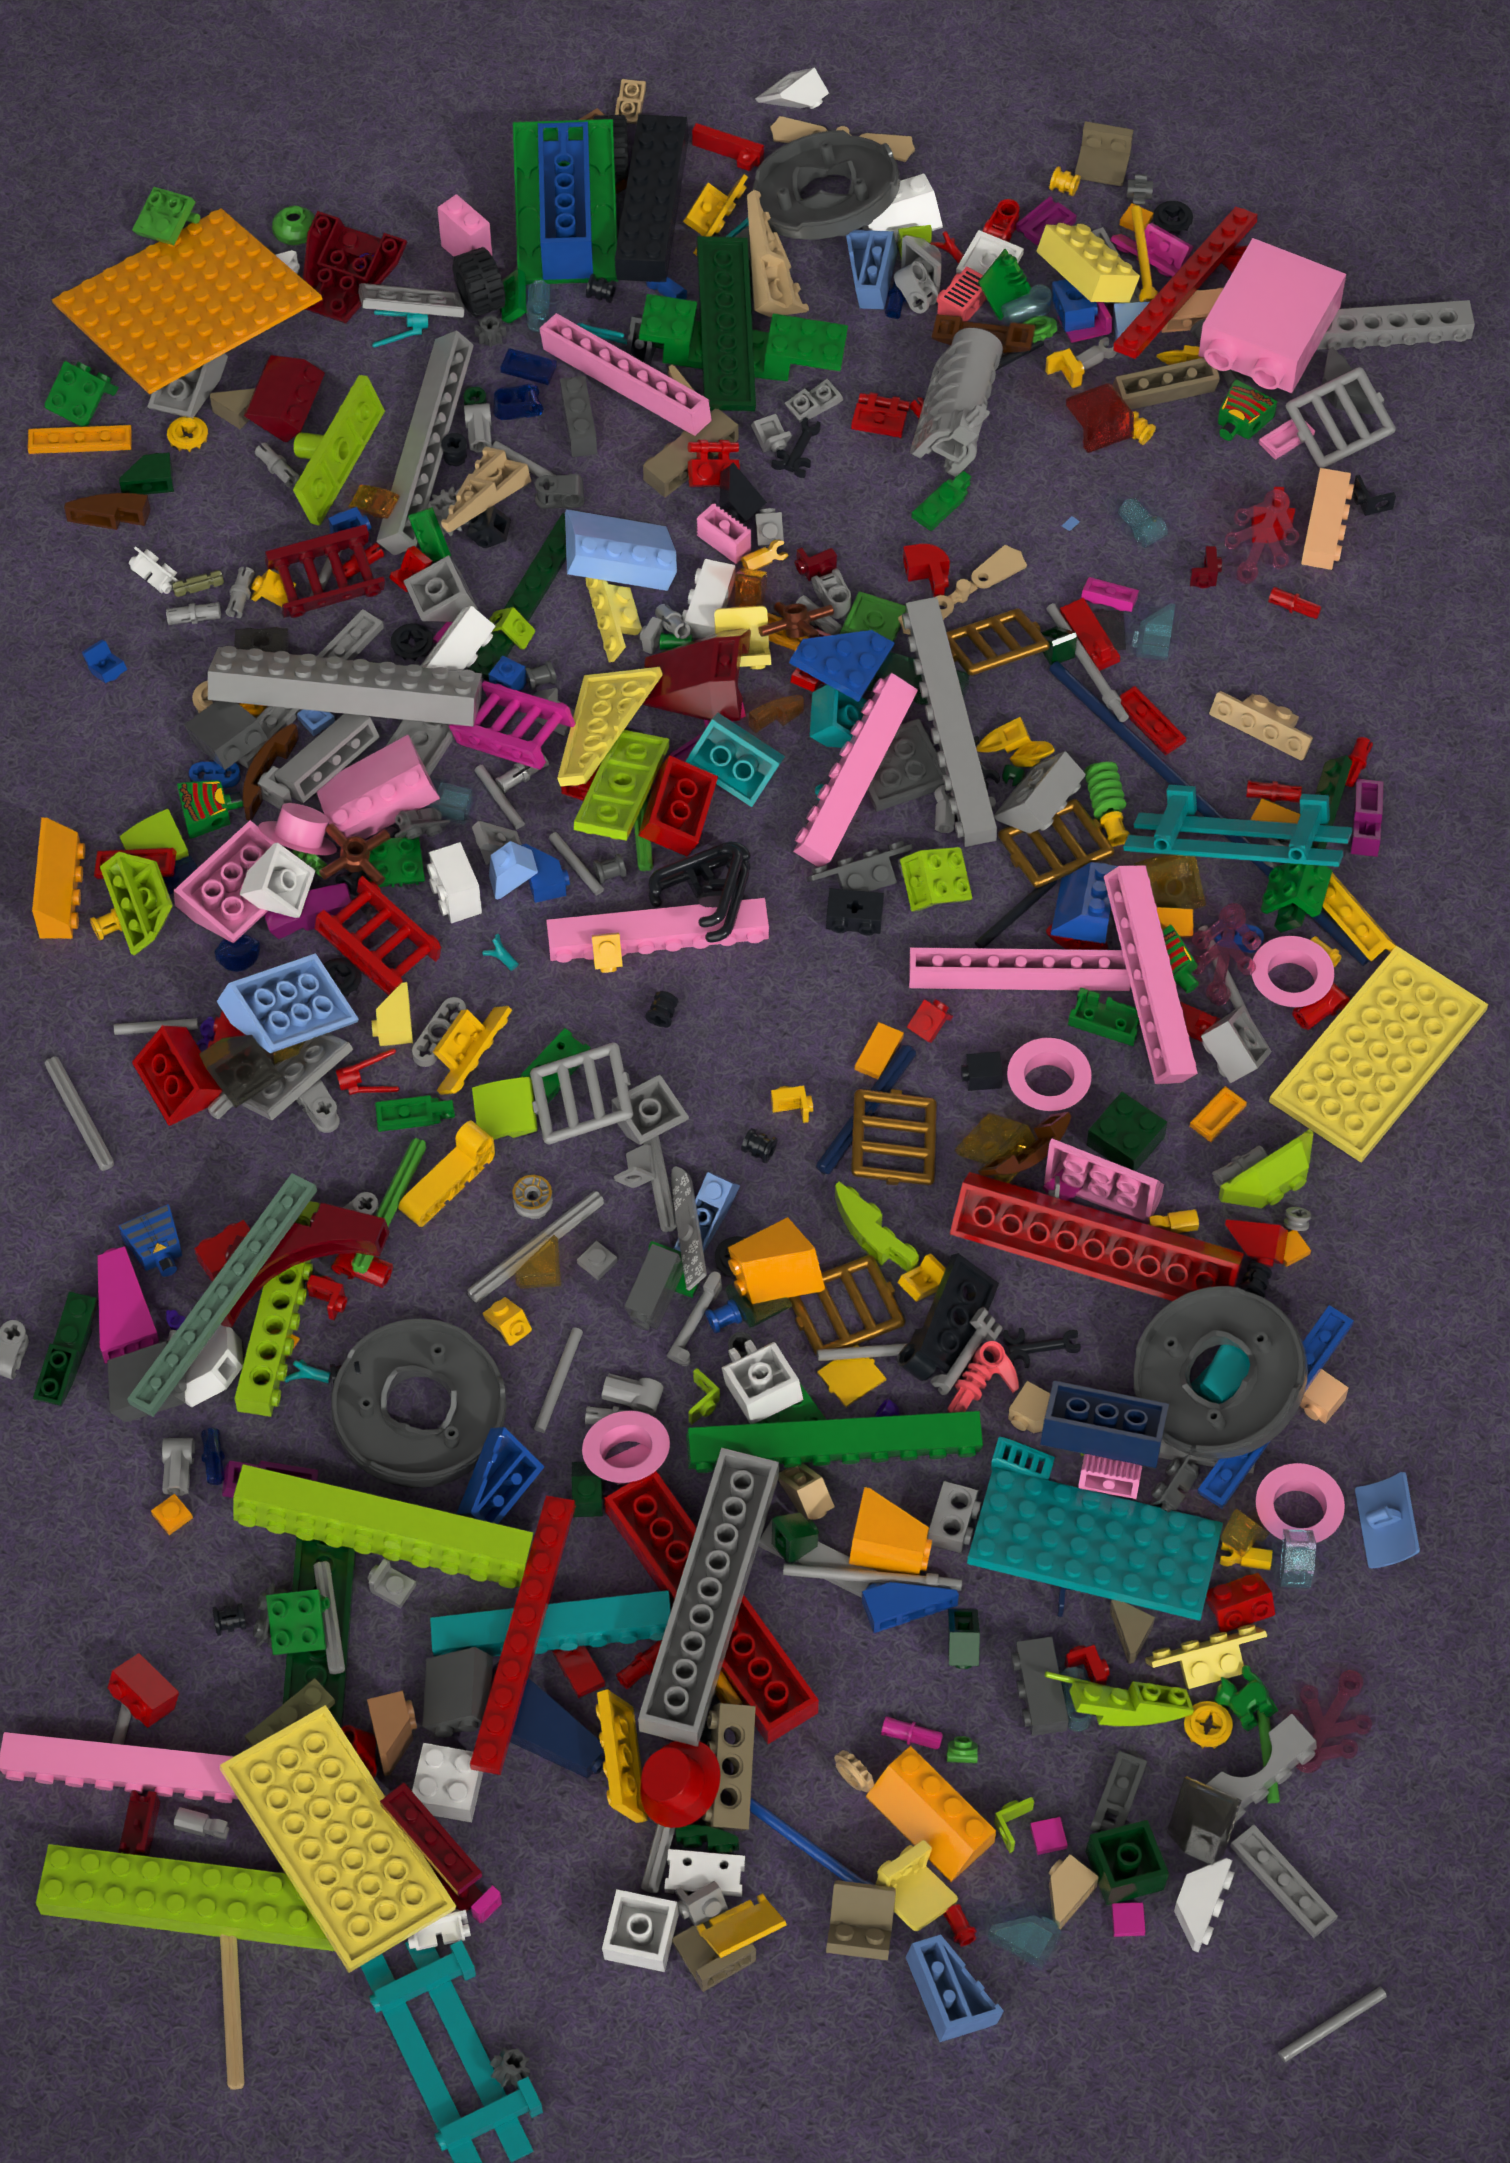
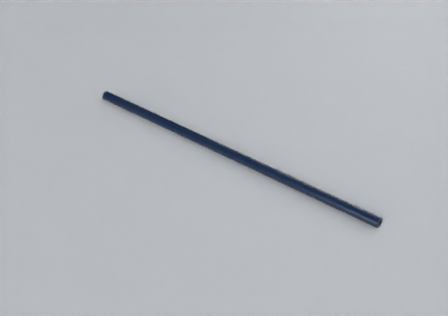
(1174, 778)

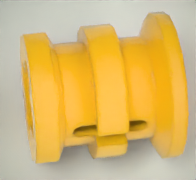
(1064, 181)
(1142, 430)

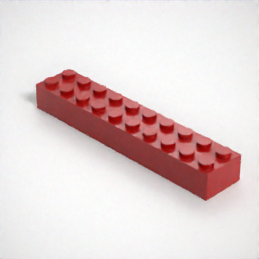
(1089, 1240)
(754, 1660)

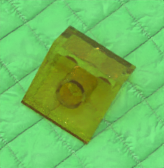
(1174, 881)

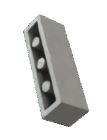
(327, 755)

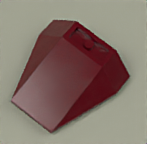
(334, 263)
(701, 676)

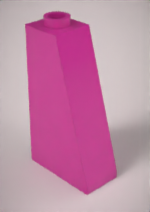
(123, 1312)

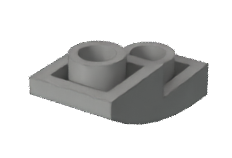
(815, 401)

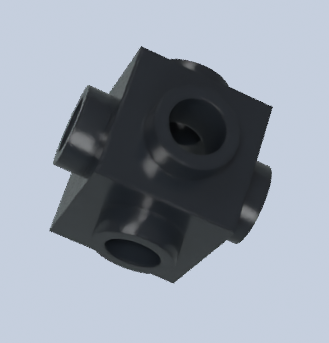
(489, 528)

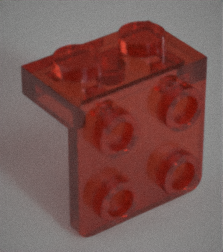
(1103, 416)

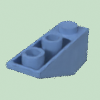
(712, 1205)

